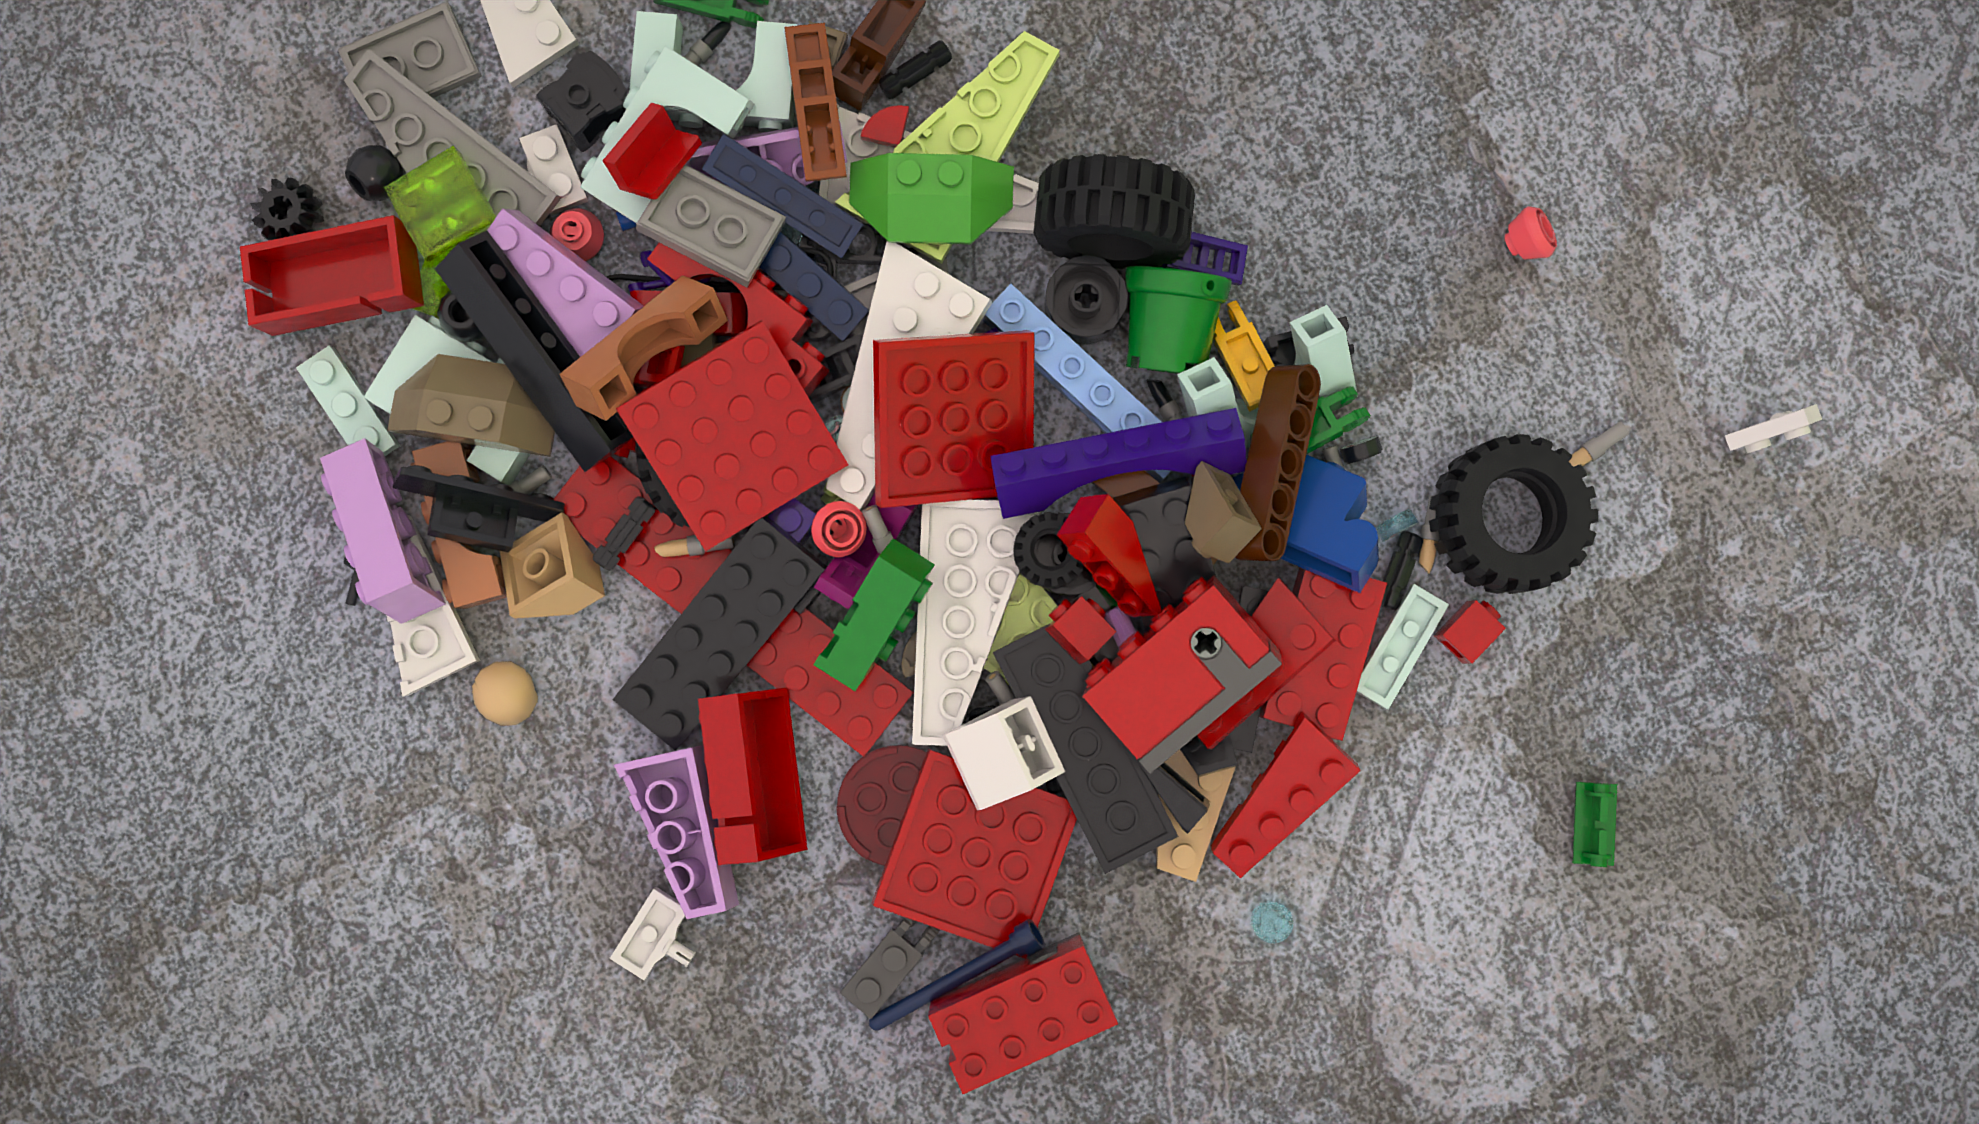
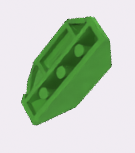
(931, 196)

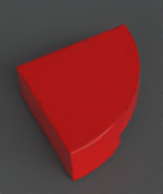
(886, 126)

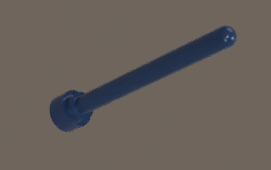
(1024, 940)

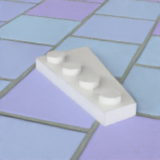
(527, 35)

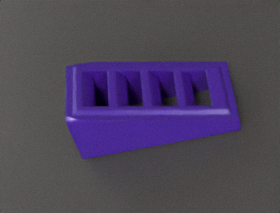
(1205, 244)

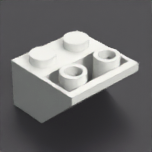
(1003, 752)

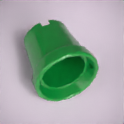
(1172, 316)

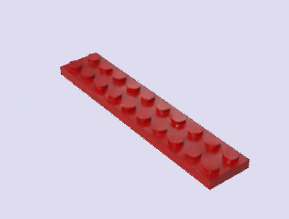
(858, 717)

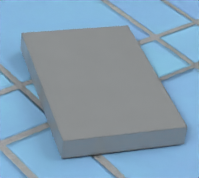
(423, 49)
(712, 225)

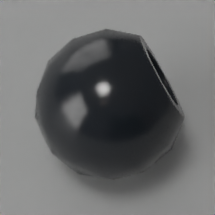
(371, 170)
(456, 320)

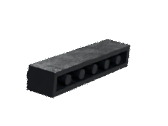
(528, 344)

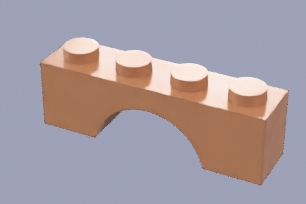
(675, 317)
(470, 575)

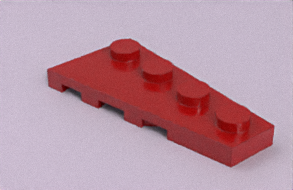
(1297, 637)
(1295, 785)

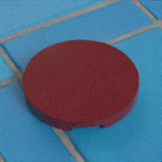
(876, 798)

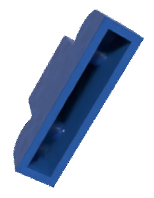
(1327, 527)

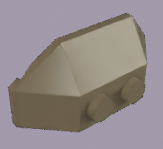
(470, 405)

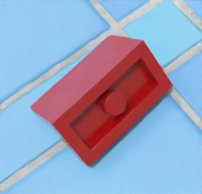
(650, 153)

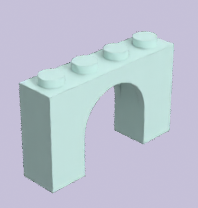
(676, 86)
(766, 86)
(1317, 341)
(413, 351)

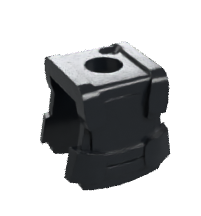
(585, 99)

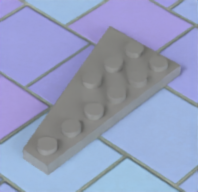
(421, 128)

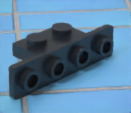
(472, 510)

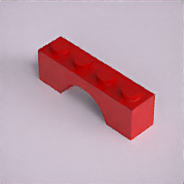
(782, 316)

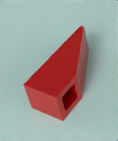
(1109, 547)

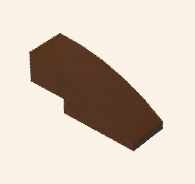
(874, 49)

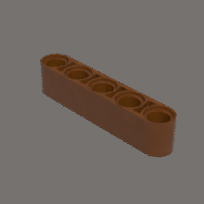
(1278, 456)

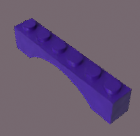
(1038, 476)

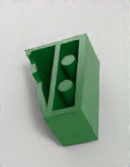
(876, 615)

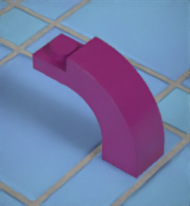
(846, 574)

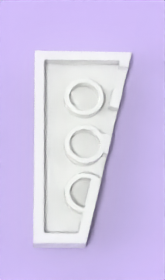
(431, 643)

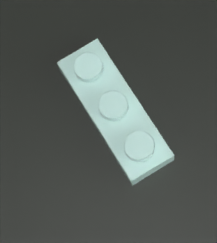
(344, 401)
(1400, 645)

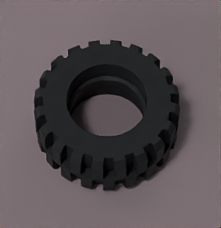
(1114, 210)
(1563, 506)

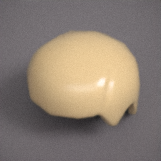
(504, 693)

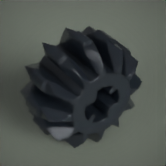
(275, 205)

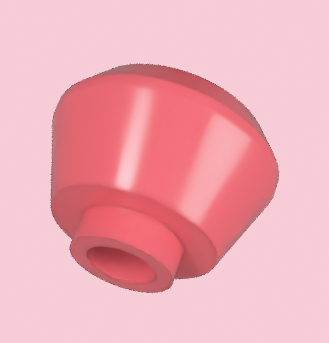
(585, 229)
(1531, 235)
(846, 534)

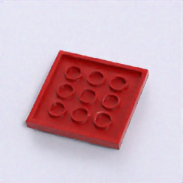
(947, 410)
(732, 435)
(972, 866)

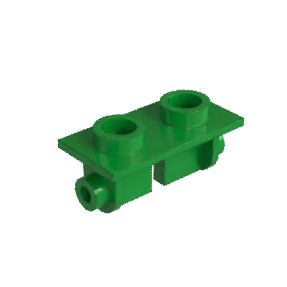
(1594, 824)

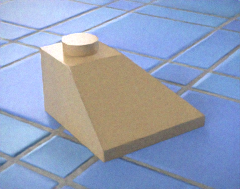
(550, 572)

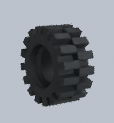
(1025, 556)

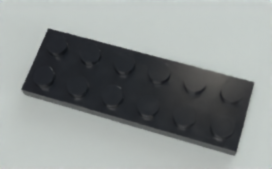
(720, 631)
(1101, 775)

